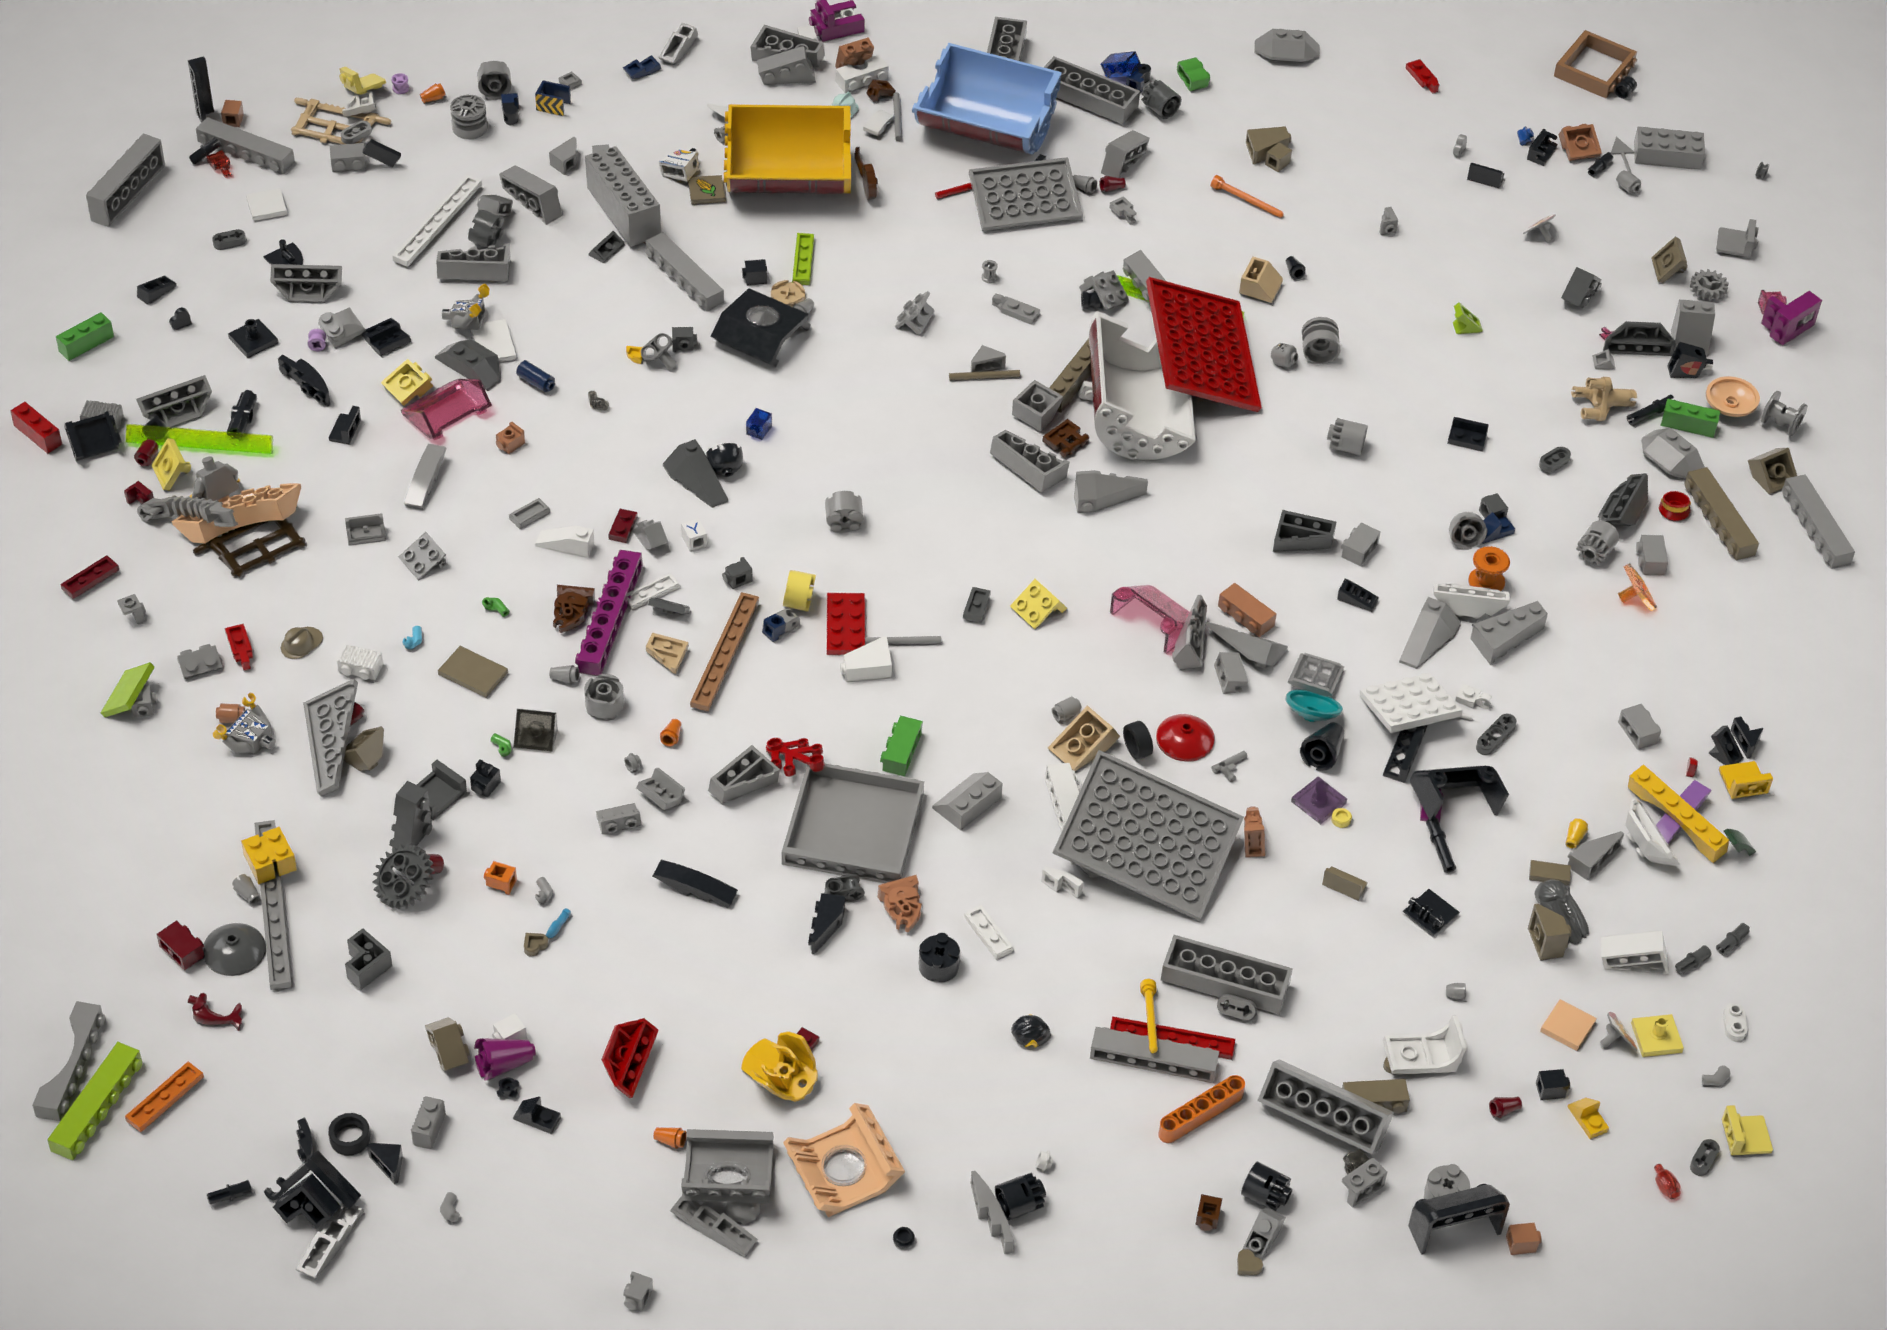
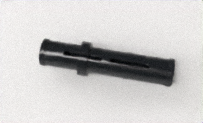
(1656, 407)
(1438, 837)

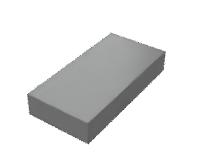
(529, 513)

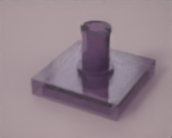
(1319, 800)

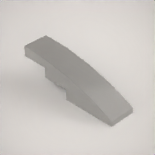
(424, 476)
(989, 1208)
(715, 1226)
(329, 1241)

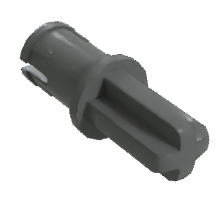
(1733, 938)
(1693, 959)

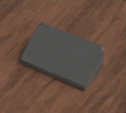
(606, 247)

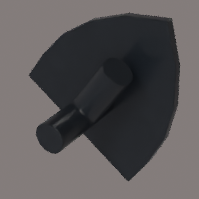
(286, 254)

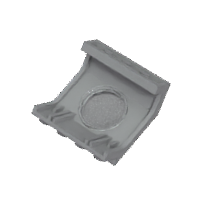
(728, 1166)

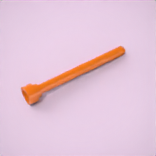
(1218, 183)

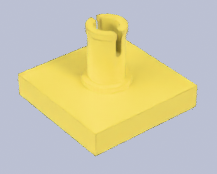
(169, 464)
(1657, 1035)

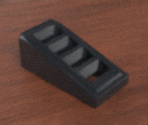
(154, 289)
(1349, 588)

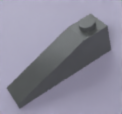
(693, 470)

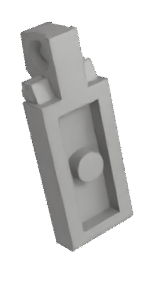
(1015, 308)

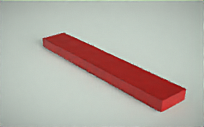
(1222, 1044)

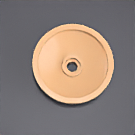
(1732, 396)

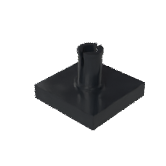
(253, 338)

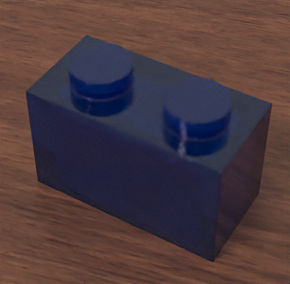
(1120, 64)

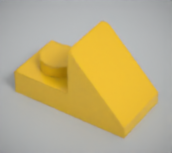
(1588, 1117)

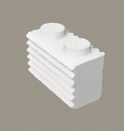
(360, 662)

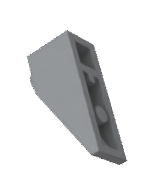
(1593, 854)

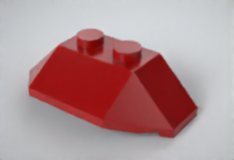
(628, 1053)

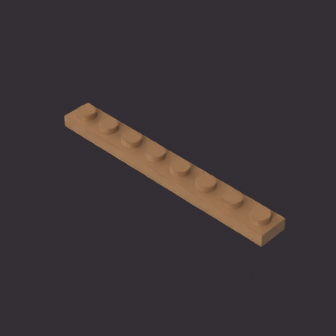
(724, 652)

